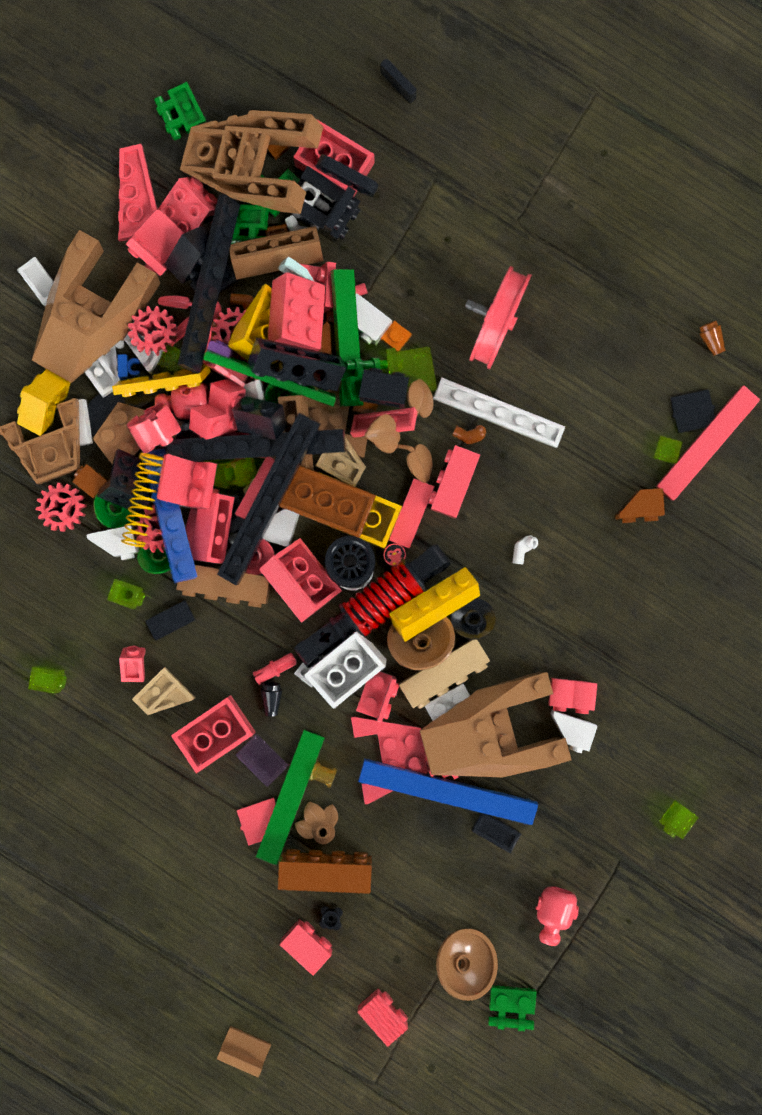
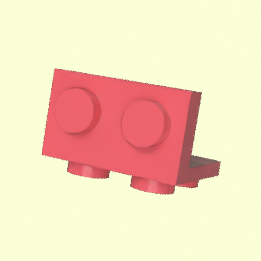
(188, 204)
(155, 241)

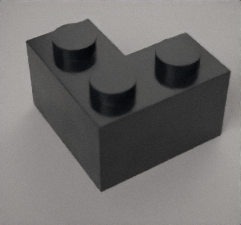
(188, 254)

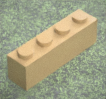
(436, 680)

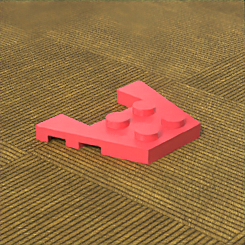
(399, 747)

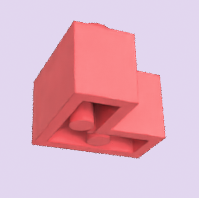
(217, 416)

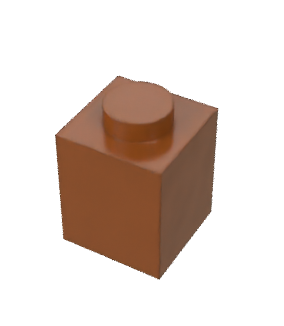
(89, 480)

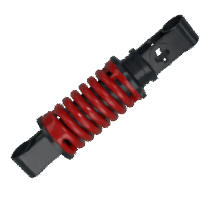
(375, 604)

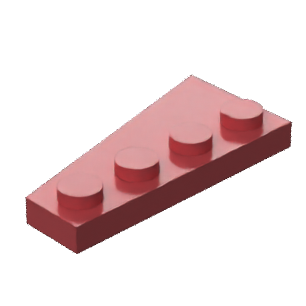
(135, 191)

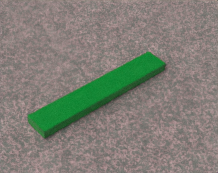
(345, 325)
(244, 368)
(290, 797)

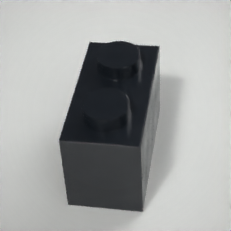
(384, 388)
(260, 417)

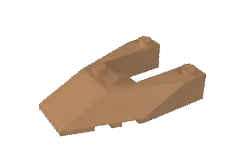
(233, 153)
(79, 323)
(479, 736)

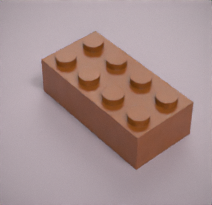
(325, 871)

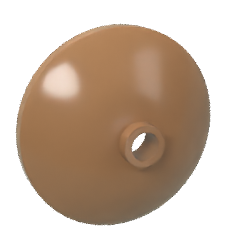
(439, 641)
(477, 966)

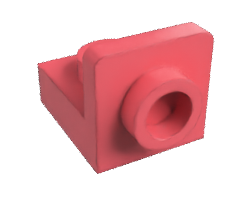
(132, 664)

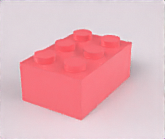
(338, 148)
(296, 312)
(300, 579)
(213, 734)

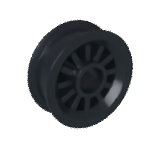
(333, 550)

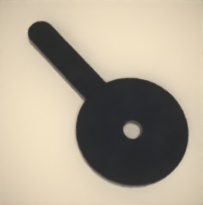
(101, 407)

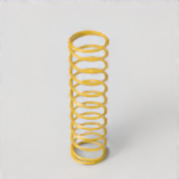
(140, 497)

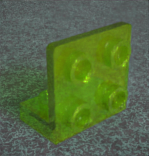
(414, 364)

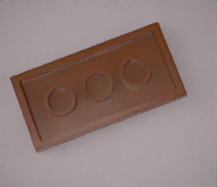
(328, 501)

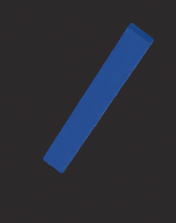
(448, 792)

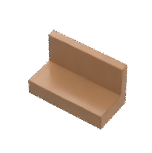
(244, 1051)

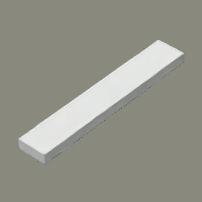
(499, 412)

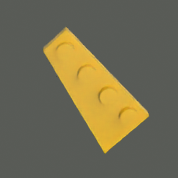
(161, 380)

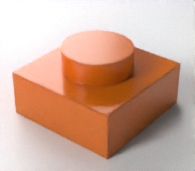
(396, 336)

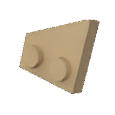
(343, 465)
(162, 693)

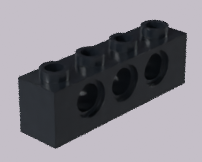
(267, 351)

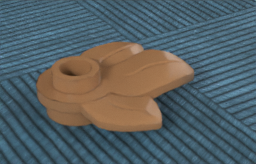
(317, 819)

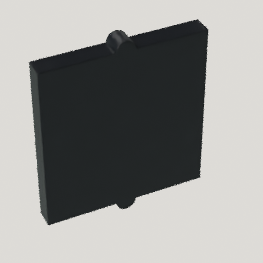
(692, 411)

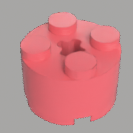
(154, 427)

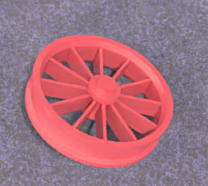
(498, 317)

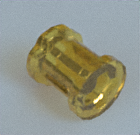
(323, 774)

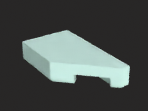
(291, 266)

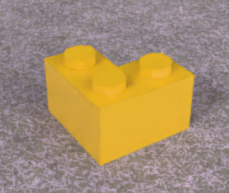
(41, 400)

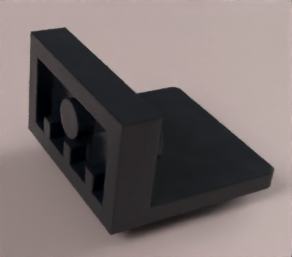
(121, 481)

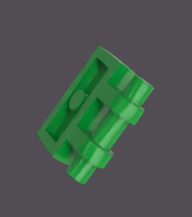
(186, 106)
(252, 218)
(358, 366)
(515, 1001)

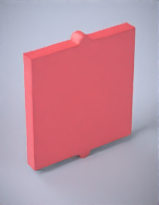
(224, 373)
(256, 819)

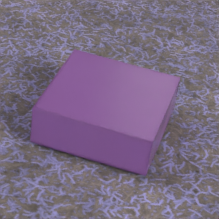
(220, 348)

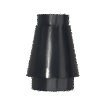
(271, 697)

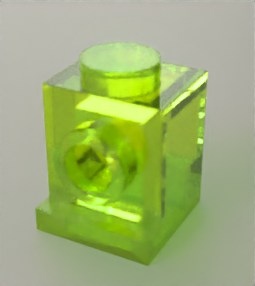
(118, 594)

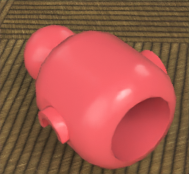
(184, 399)
(556, 913)

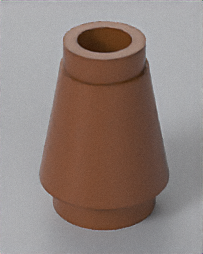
(713, 337)

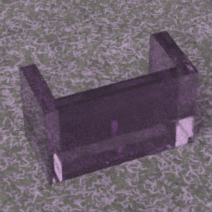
(262, 760)

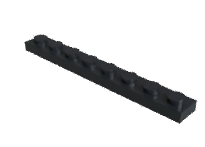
(209, 284)
(250, 446)
(269, 498)

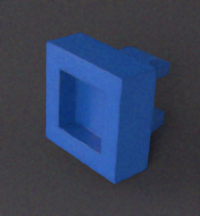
(125, 365)

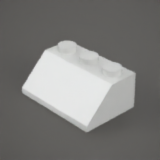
(346, 669)

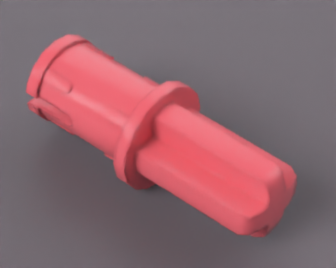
(275, 668)

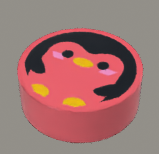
(394, 553)

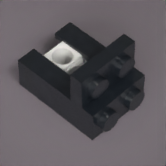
(344, 204)

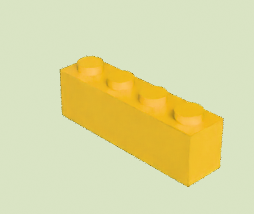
(435, 604)

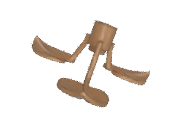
(386, 438)

